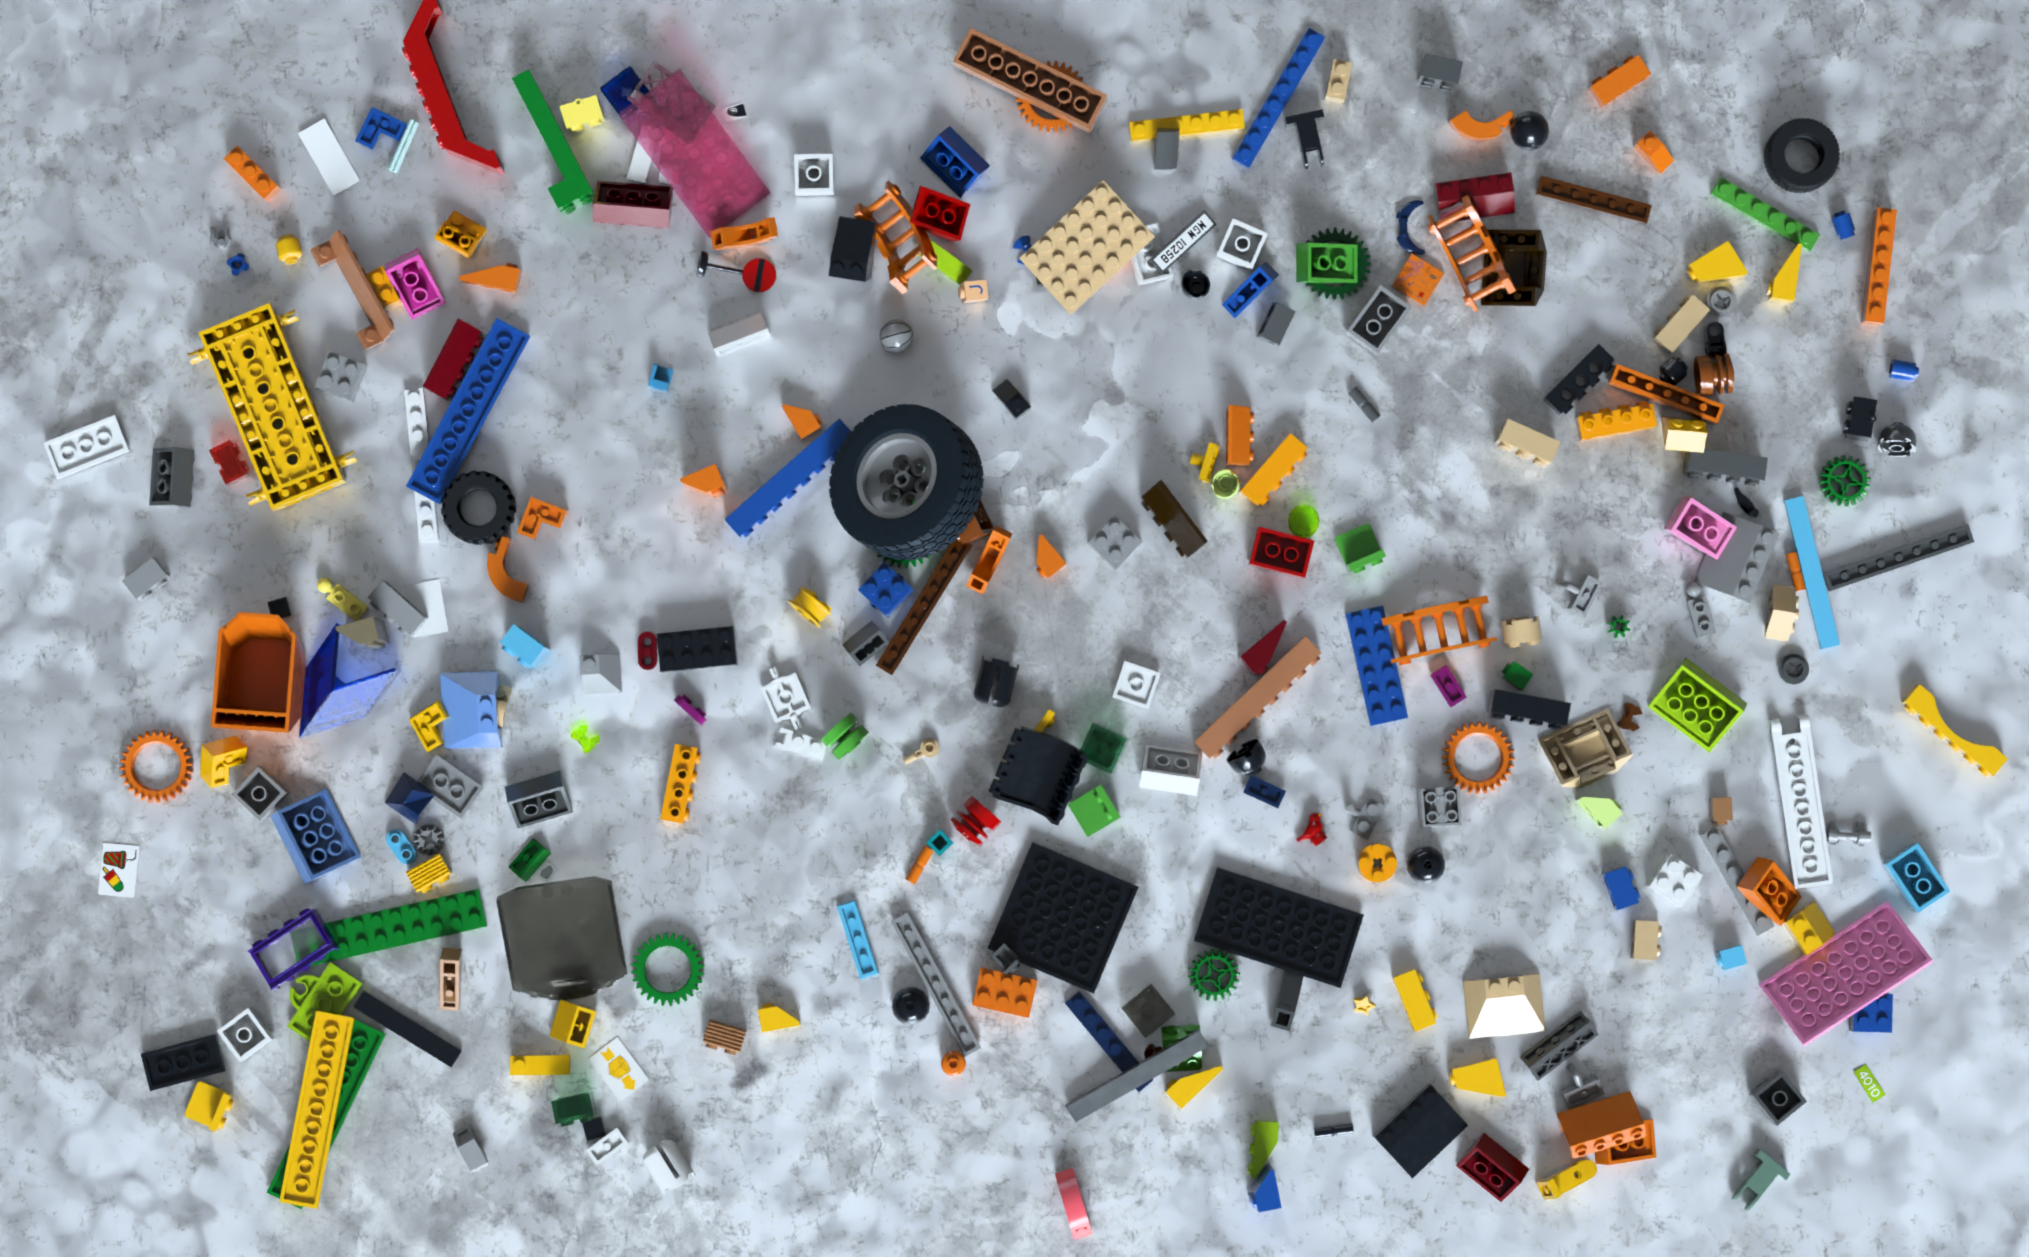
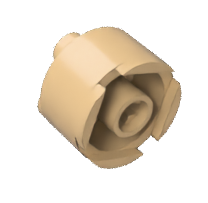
(1521, 630)

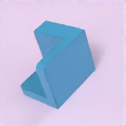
(660, 378)

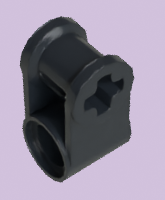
(1714, 342)

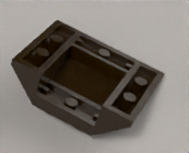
(1524, 260)

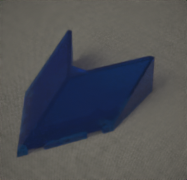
(329, 699)

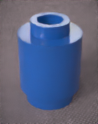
(1843, 225)

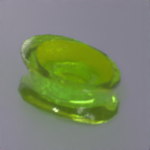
(1303, 521)

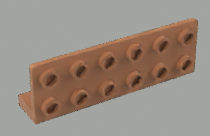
(339, 250)

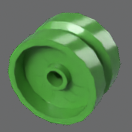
(847, 739)

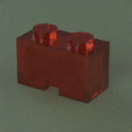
(228, 458)

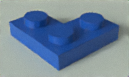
(377, 124)

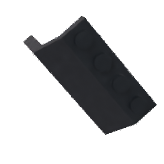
(1039, 773)

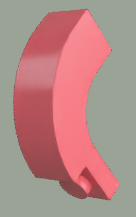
(1073, 1203)

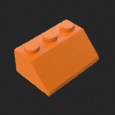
(1239, 436)
(706, 481)

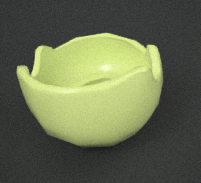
(1225, 483)

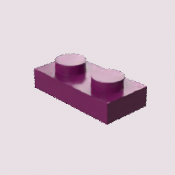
(1448, 686)

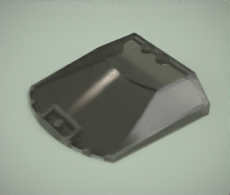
(562, 938)

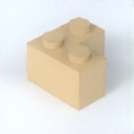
(1781, 613)

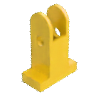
(1564, 1180)

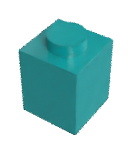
(939, 842)

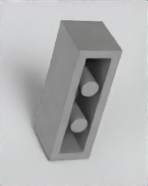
(397, 608)

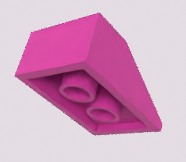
(414, 283)

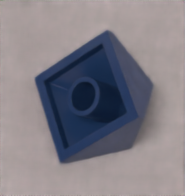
(410, 798)

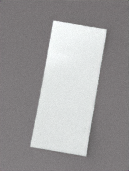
(329, 157)

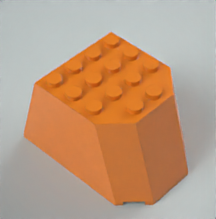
(258, 675)

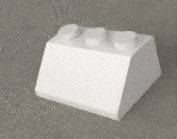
(739, 333)
(1171, 770)

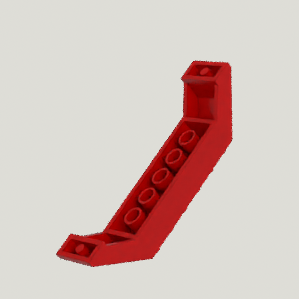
(435, 91)

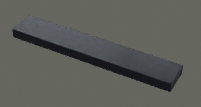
(407, 1028)

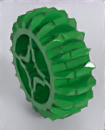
(1861, 484)
(1198, 981)

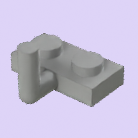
(1583, 594)
(1366, 817)
(1583, 1090)

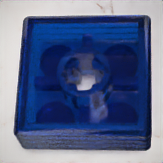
(614, 88)

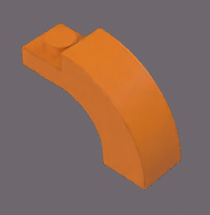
(1480, 131)

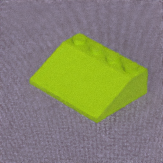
(1697, 704)

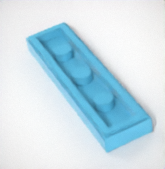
(857, 939)

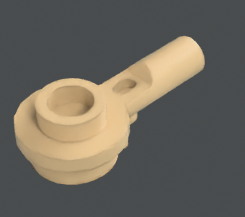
(928, 748)

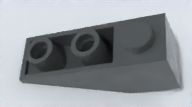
(1287, 1001)

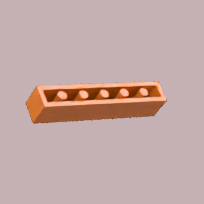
(1878, 266)
(1665, 394)

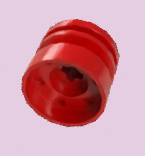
(975, 821)

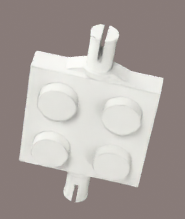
(785, 697)

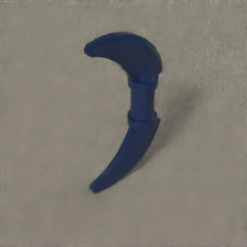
(1403, 238)

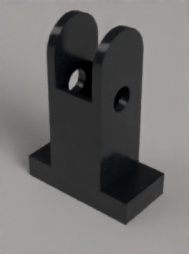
(1307, 133)

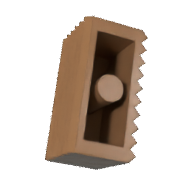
(724, 1036)

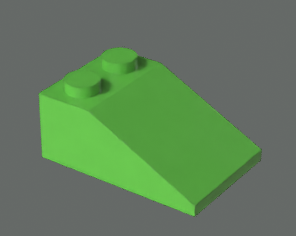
(1326, 263)

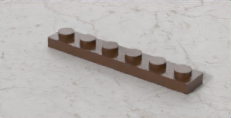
(1593, 199)

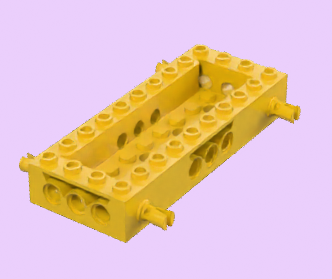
(286, 399)

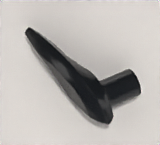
(1746, 504)

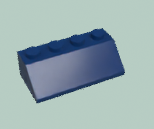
(1264, 1191)

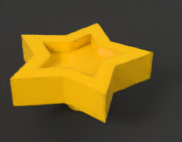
(1363, 1004)

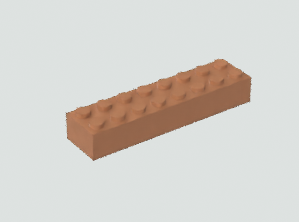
(1030, 80)

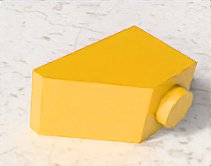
(775, 1018)

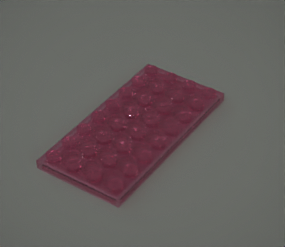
(694, 153)

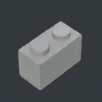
(146, 579)

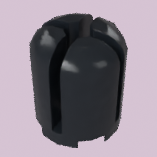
(1005, 683)

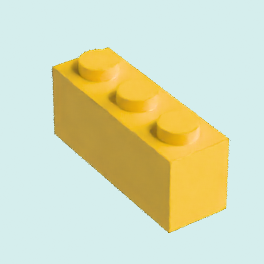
(1415, 999)

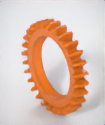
(1039, 120)
(1504, 752)
(130, 760)

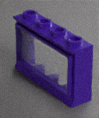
(293, 948)

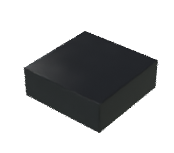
(280, 607)
(594, 1129)

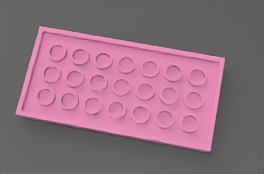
(1846, 973)

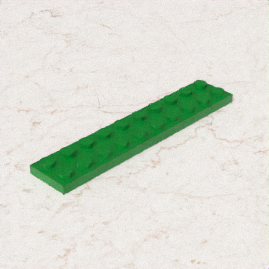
(406, 925)
(362, 1052)

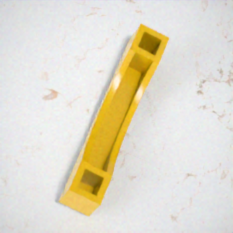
(1924, 706)

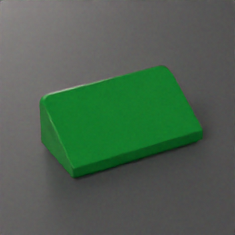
(529, 860)

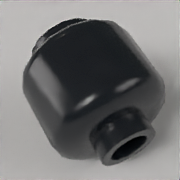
(1673, 371)

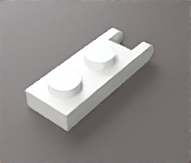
(802, 744)

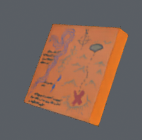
(1417, 279)

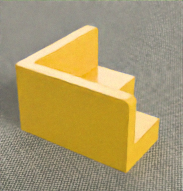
(219, 757)

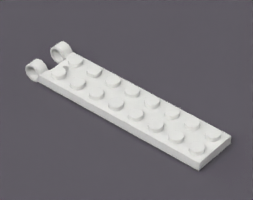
(1801, 804)

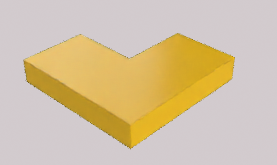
(425, 722)

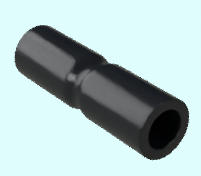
(1331, 1131)

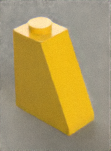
(1717, 265)
(1479, 1077)

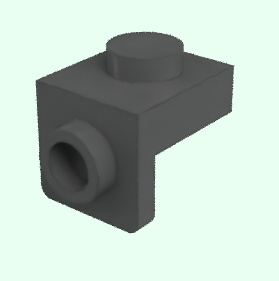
(1006, 958)

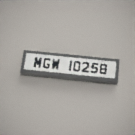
(1182, 242)

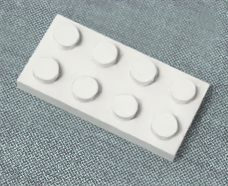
(86, 446)

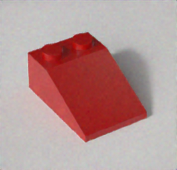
(939, 214)

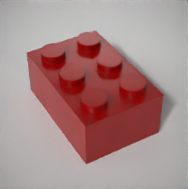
(1281, 552)

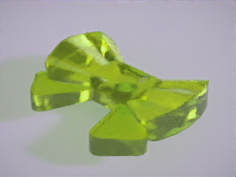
(587, 744)

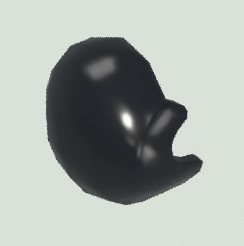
(1195, 284)

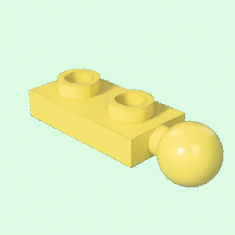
(342, 599)

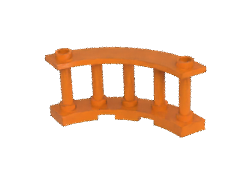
(1486, 247)
(888, 249)
(1437, 613)

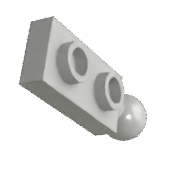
(1699, 611)

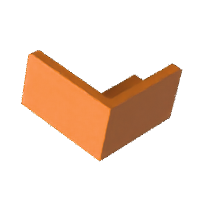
(539, 512)

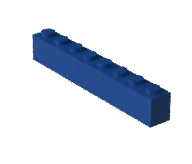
(787, 480)

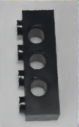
(1555, 398)

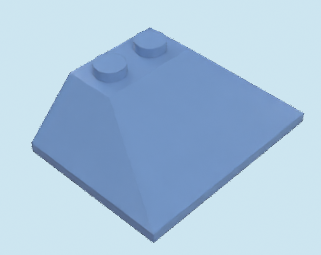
(471, 708)

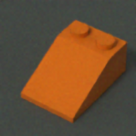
(1769, 890)
(1630, 1151)

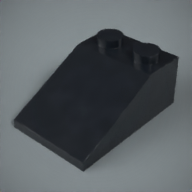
(853, 249)

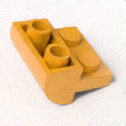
(460, 234)

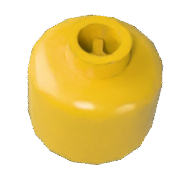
(288, 249)

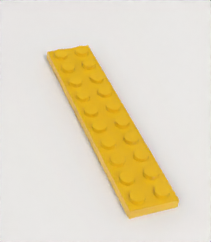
(317, 1109)

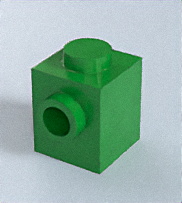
(1516, 675)

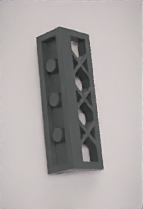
(1557, 1043)

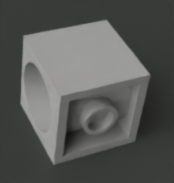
(1439, 806)

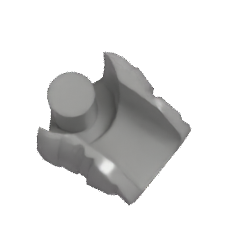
(219, 236)

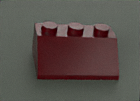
(1492, 1167)

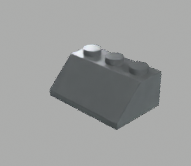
(171, 477)
(538, 799)

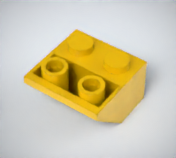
(573, 1023)

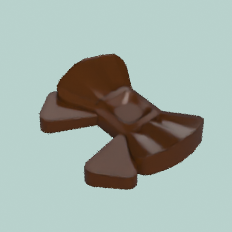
(1629, 711)

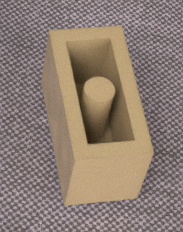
(1338, 81)
(1645, 940)

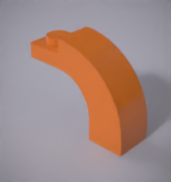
(744, 235)
(989, 559)
(501, 580)

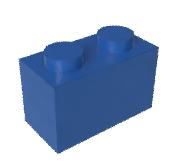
(1621, 887)

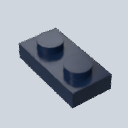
(1264, 791)

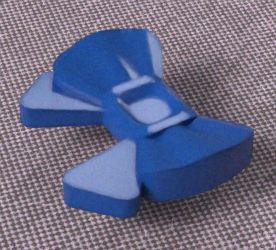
(1022, 243)

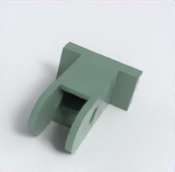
(1760, 1178)

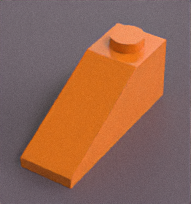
(498, 277)

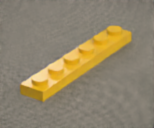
(1188, 124)

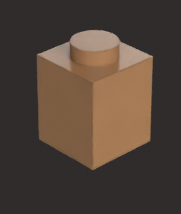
(1721, 810)

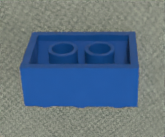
(954, 161)

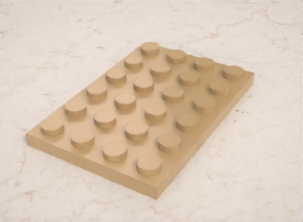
(1087, 247)

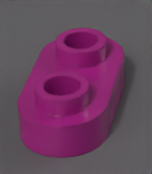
(684, 702)

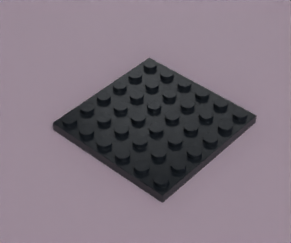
(1063, 917)

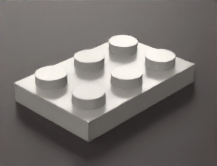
(452, 787)

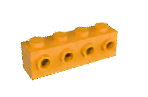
(1616, 421)
(679, 783)

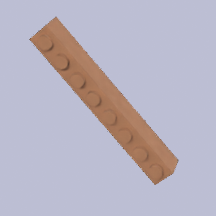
(1257, 697)

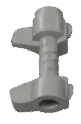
(1859, 836)

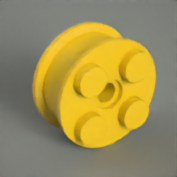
(809, 606)

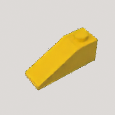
(1785, 281)
(540, 1065)
(1188, 1086)

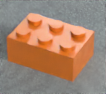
(1005, 992)

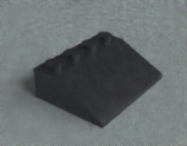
(1420, 1130)

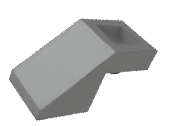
(470, 1149)

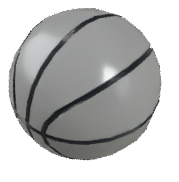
(896, 336)

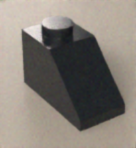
(1011, 399)

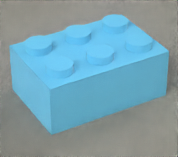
(525, 646)
(1915, 877)

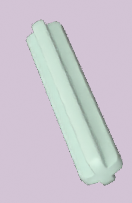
(403, 145)

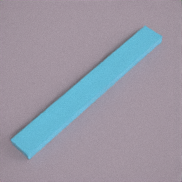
(1811, 572)

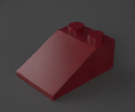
(1261, 653)

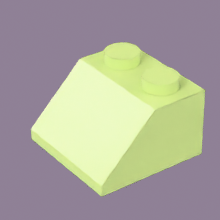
(1601, 810)

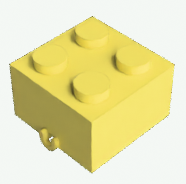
(583, 113)

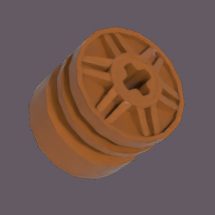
(1716, 374)

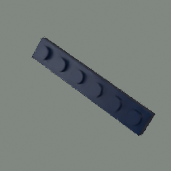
(1102, 1034)

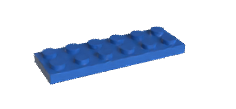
(1376, 672)

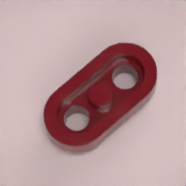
(647, 651)

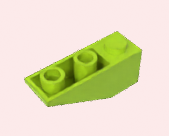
(1264, 1141)

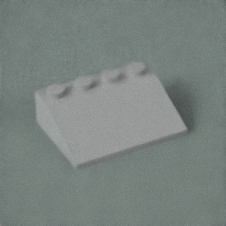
(1741, 561)

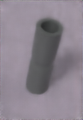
(1362, 402)

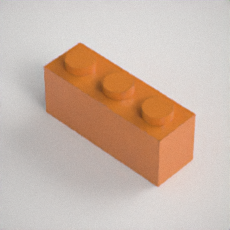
(1619, 80)
(252, 173)

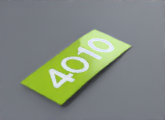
(1869, 1083)

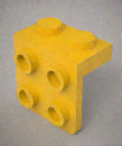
(209, 1106)

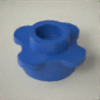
(237, 259)

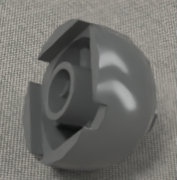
(1897, 440)

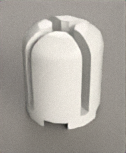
(667, 1165)

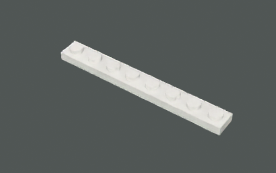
(418, 443)

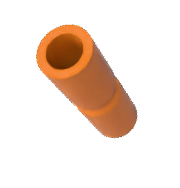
(1795, 569)
(918, 866)

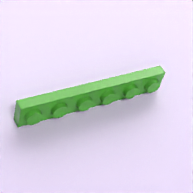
(1764, 214)

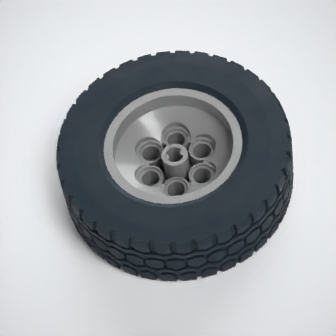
(879, 454)

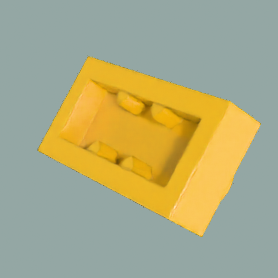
(1206, 462)

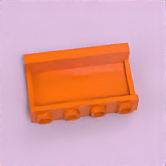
(1601, 1124)

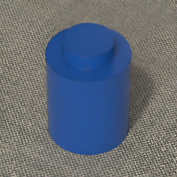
(1903, 370)

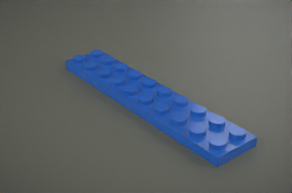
(468, 411)

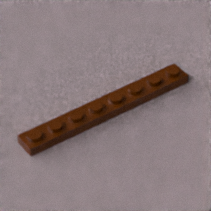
(923, 606)

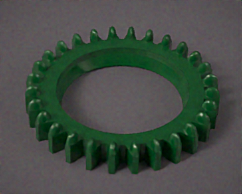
(1340, 290)

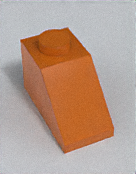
(1654, 152)
(803, 420)
(1048, 559)

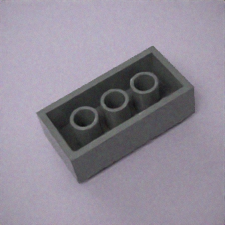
(1726, 465)

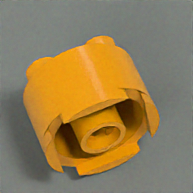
(1365, 863)

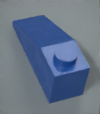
(1250, 289)

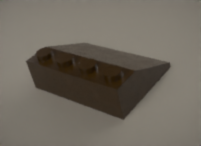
(1173, 519)

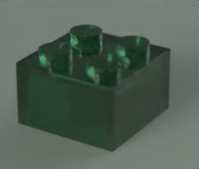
(1104, 747)
(573, 1108)

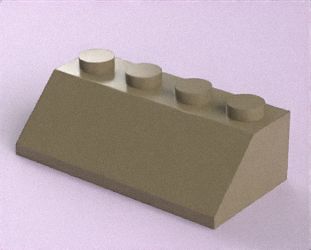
(367, 632)

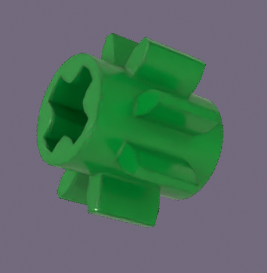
(1613, 624)

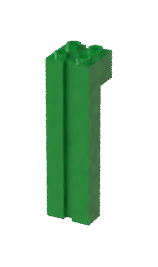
(575, 187)

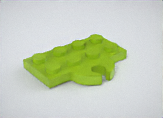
(326, 993)

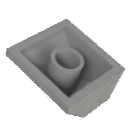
(600, 674)

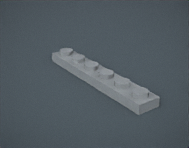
(1733, 874)

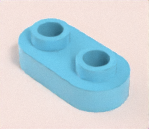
(401, 846)

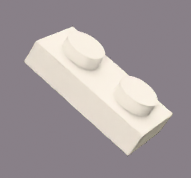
(607, 1146)

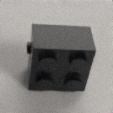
(1860, 415)

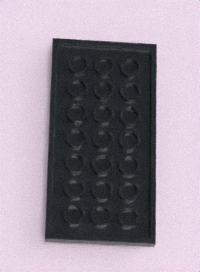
(1278, 927)

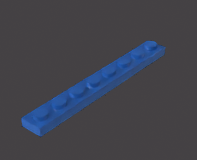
(1278, 98)

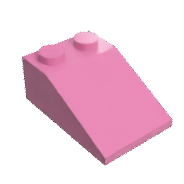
(1700, 527)

